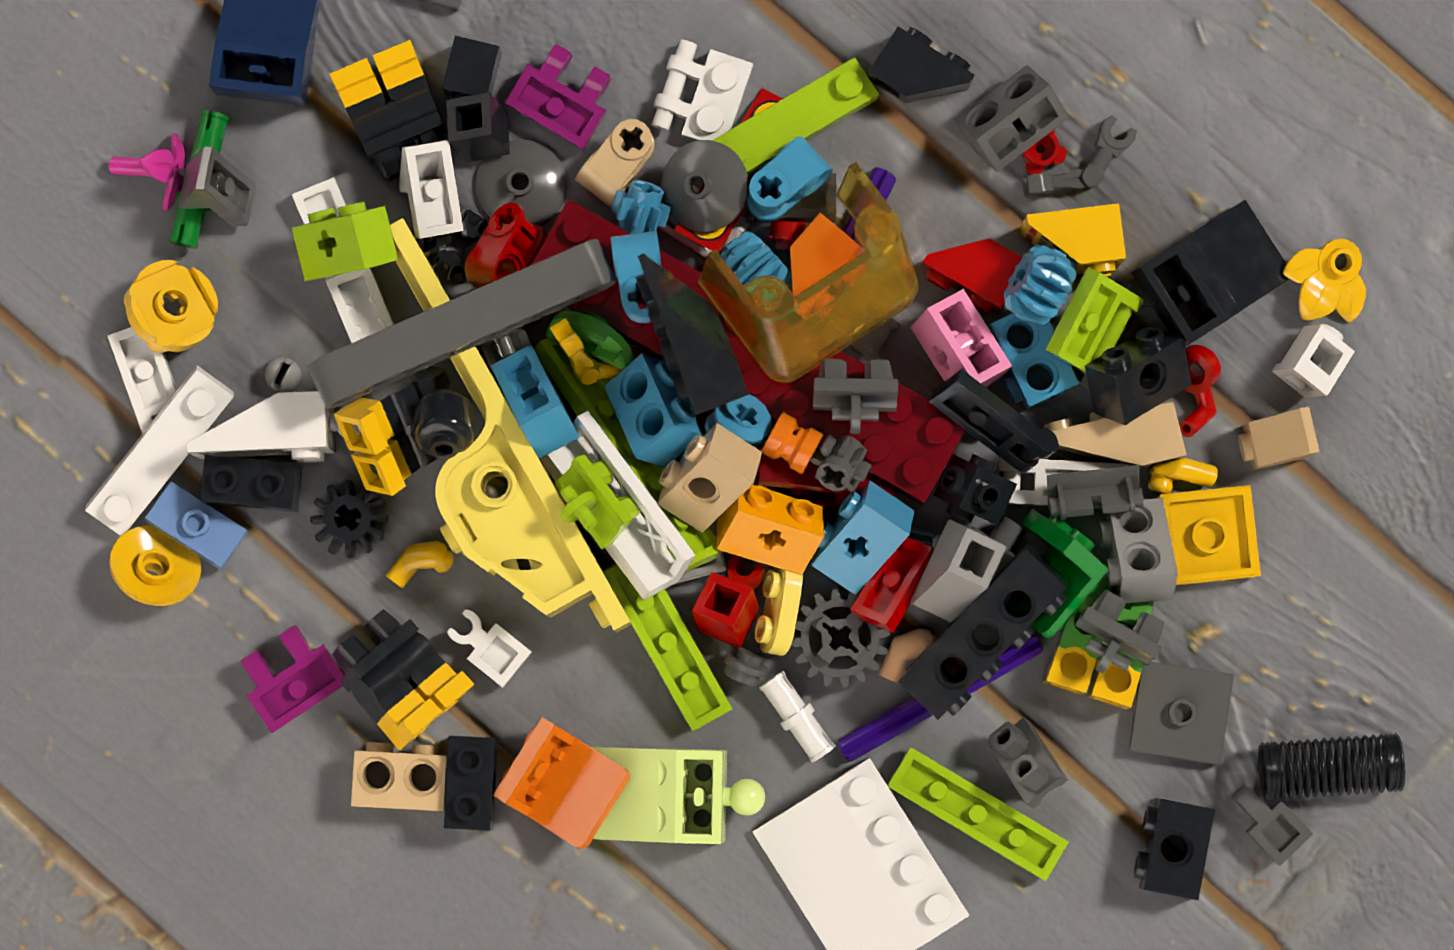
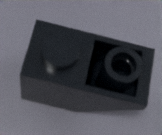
(916, 71)

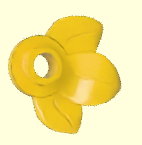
(1325, 286)

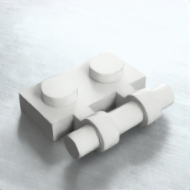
(716, 98)

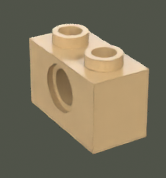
(708, 477)

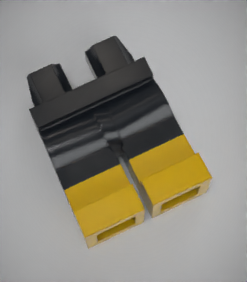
(389, 126)
(387, 430)
(401, 679)

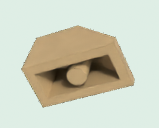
(1278, 439)

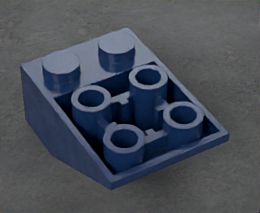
(265, 50)

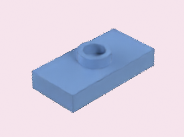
(196, 525)

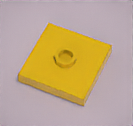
(1213, 534)

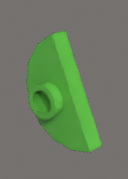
(597, 337)

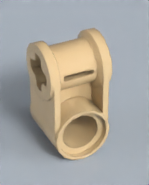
(611, 166)

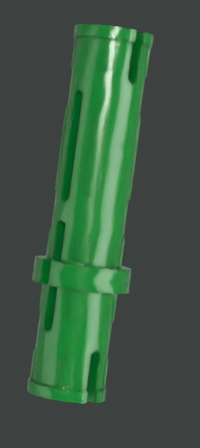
(189, 221)

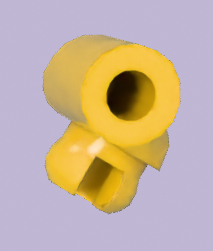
(1180, 469)
(420, 556)

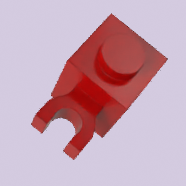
(729, 604)

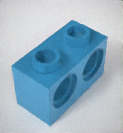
(1035, 355)
(534, 401)
(651, 411)

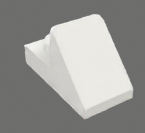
(431, 189)

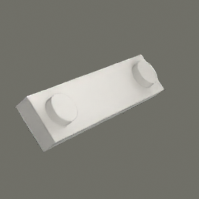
(159, 451)

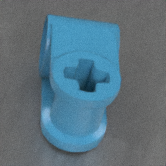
(792, 175)
(627, 267)

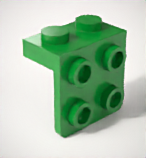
(1072, 559)

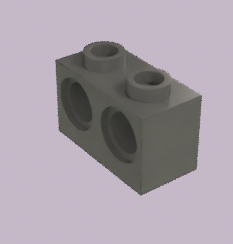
(1012, 118)

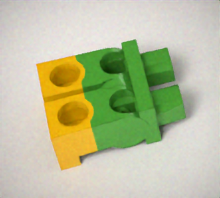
(1073, 664)

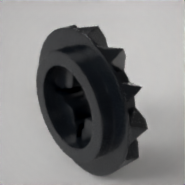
(446, 262)

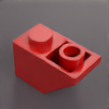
(976, 267)

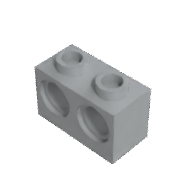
(1144, 550)

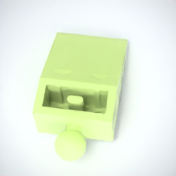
(666, 794)

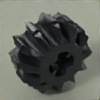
(344, 533)

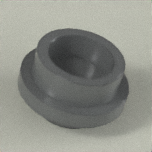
(745, 666)

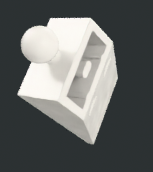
(277, 426)

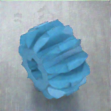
(752, 258)
(1040, 284)

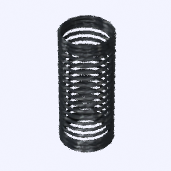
(1307, 774)

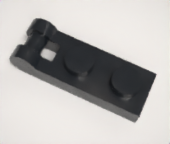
(993, 422)

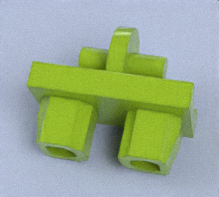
(592, 501)

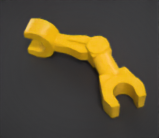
(584, 366)

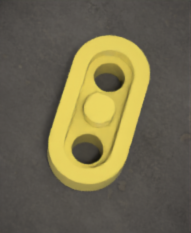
(777, 624)

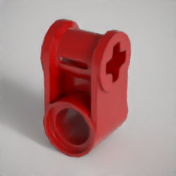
(504, 248)

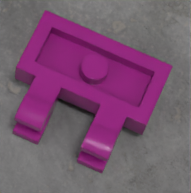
(557, 106)
(297, 687)

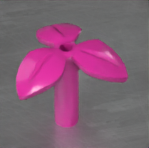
(158, 164)

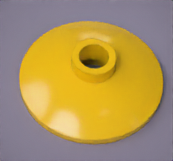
(151, 550)

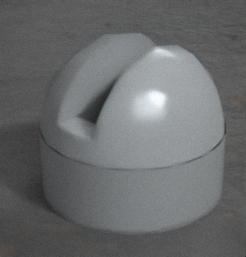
(291, 379)

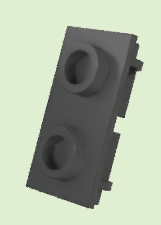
(1081, 491)

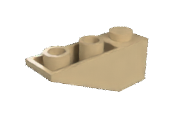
(1143, 442)

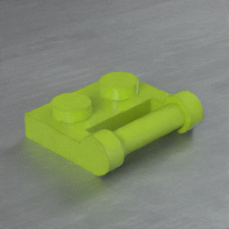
(1092, 320)

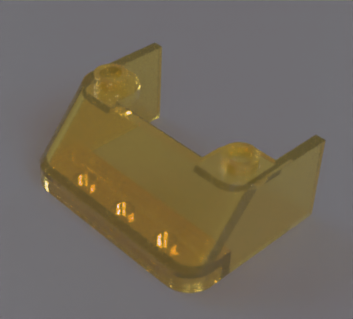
(797, 332)

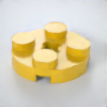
(156, 326)

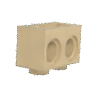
(400, 790)

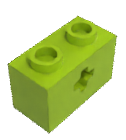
(344, 242)

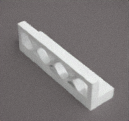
(643, 544)

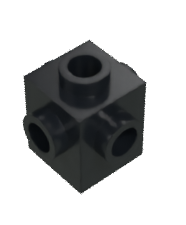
(974, 489)

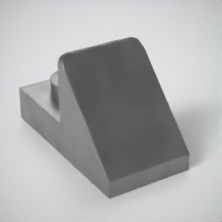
(217, 185)

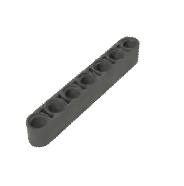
(461, 324)

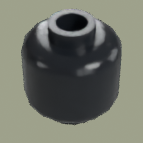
(444, 423)

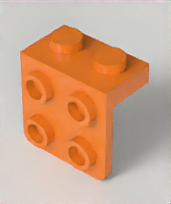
(562, 784)

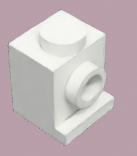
(1329, 360)

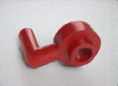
(1201, 388)

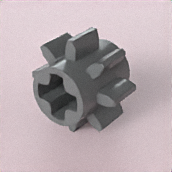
(840, 463)

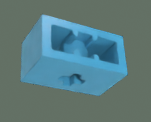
(862, 536)

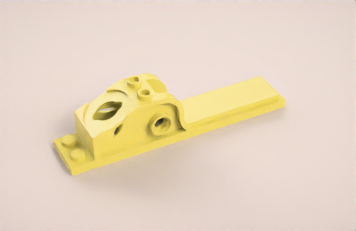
(527, 517)

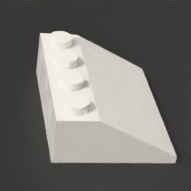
(860, 867)

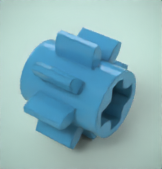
(640, 207)

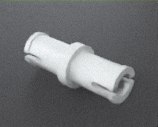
(797, 716)

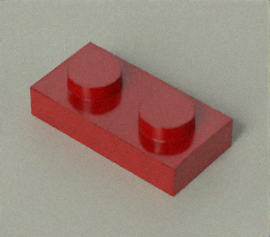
(893, 585)

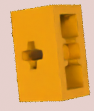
(771, 529)

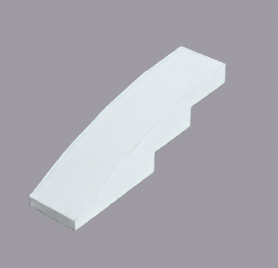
(356, 292)

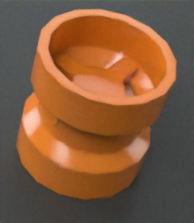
(792, 443)

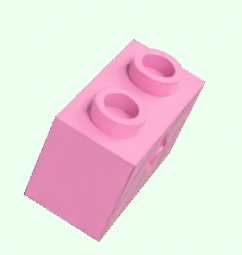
(960, 339)

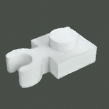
(495, 652)

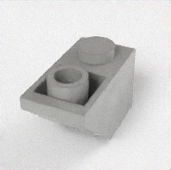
(957, 571)

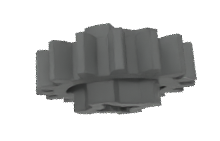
(819, 662)

